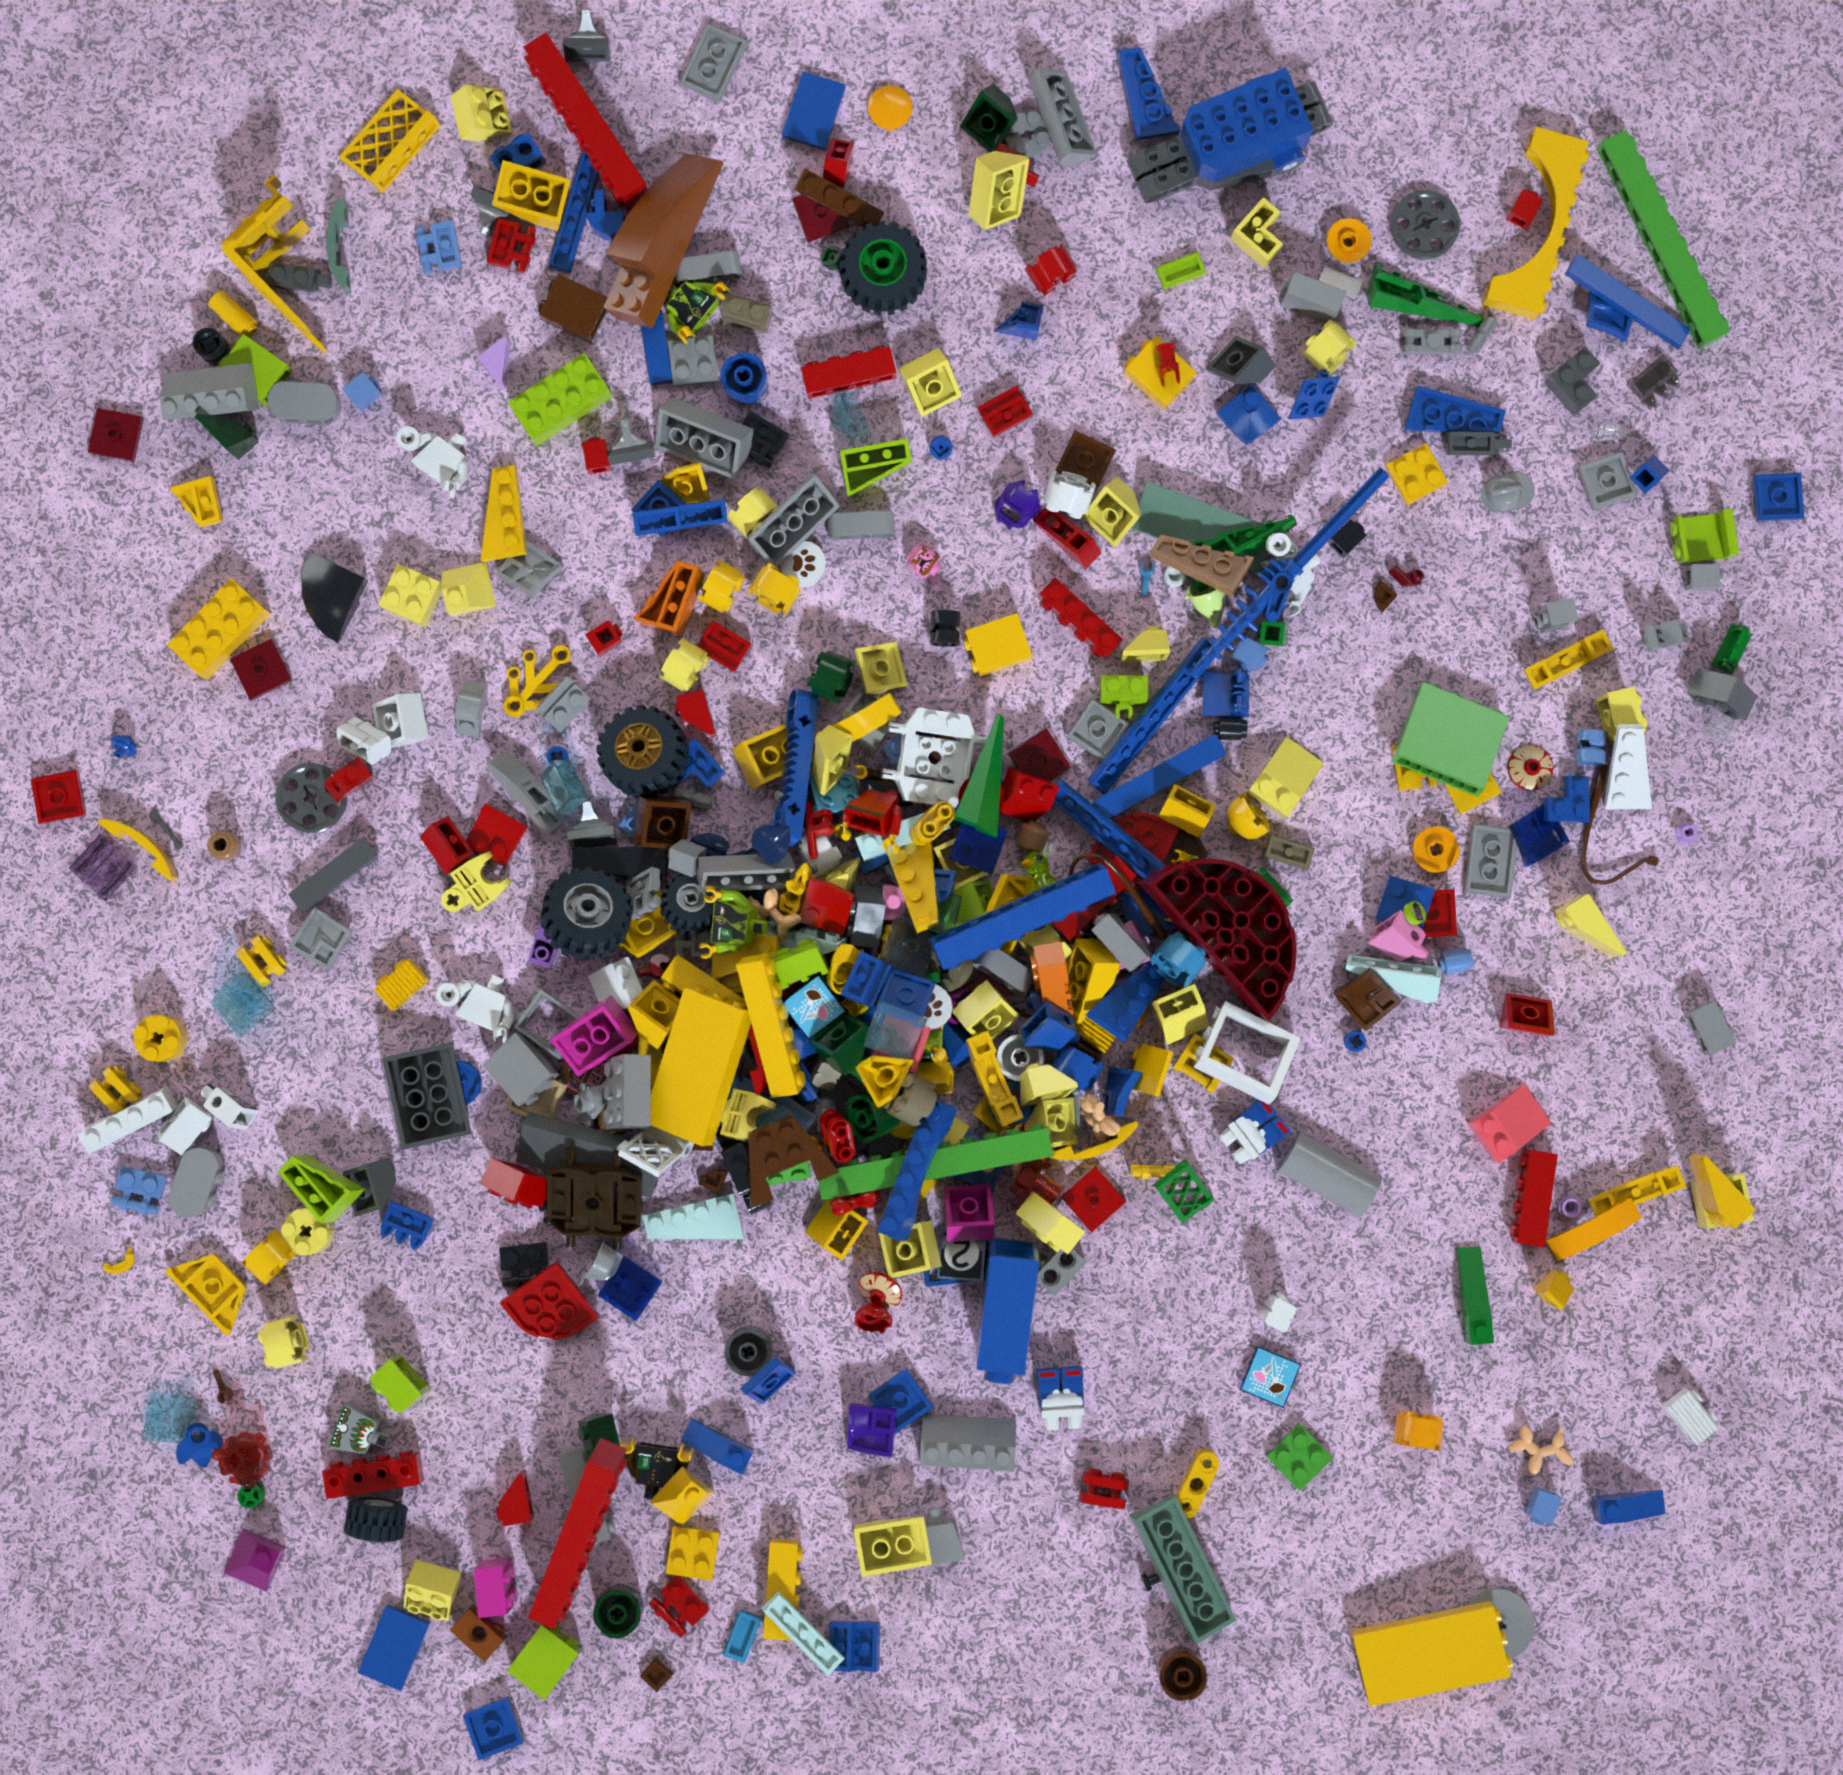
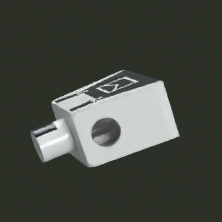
(228, 1107)

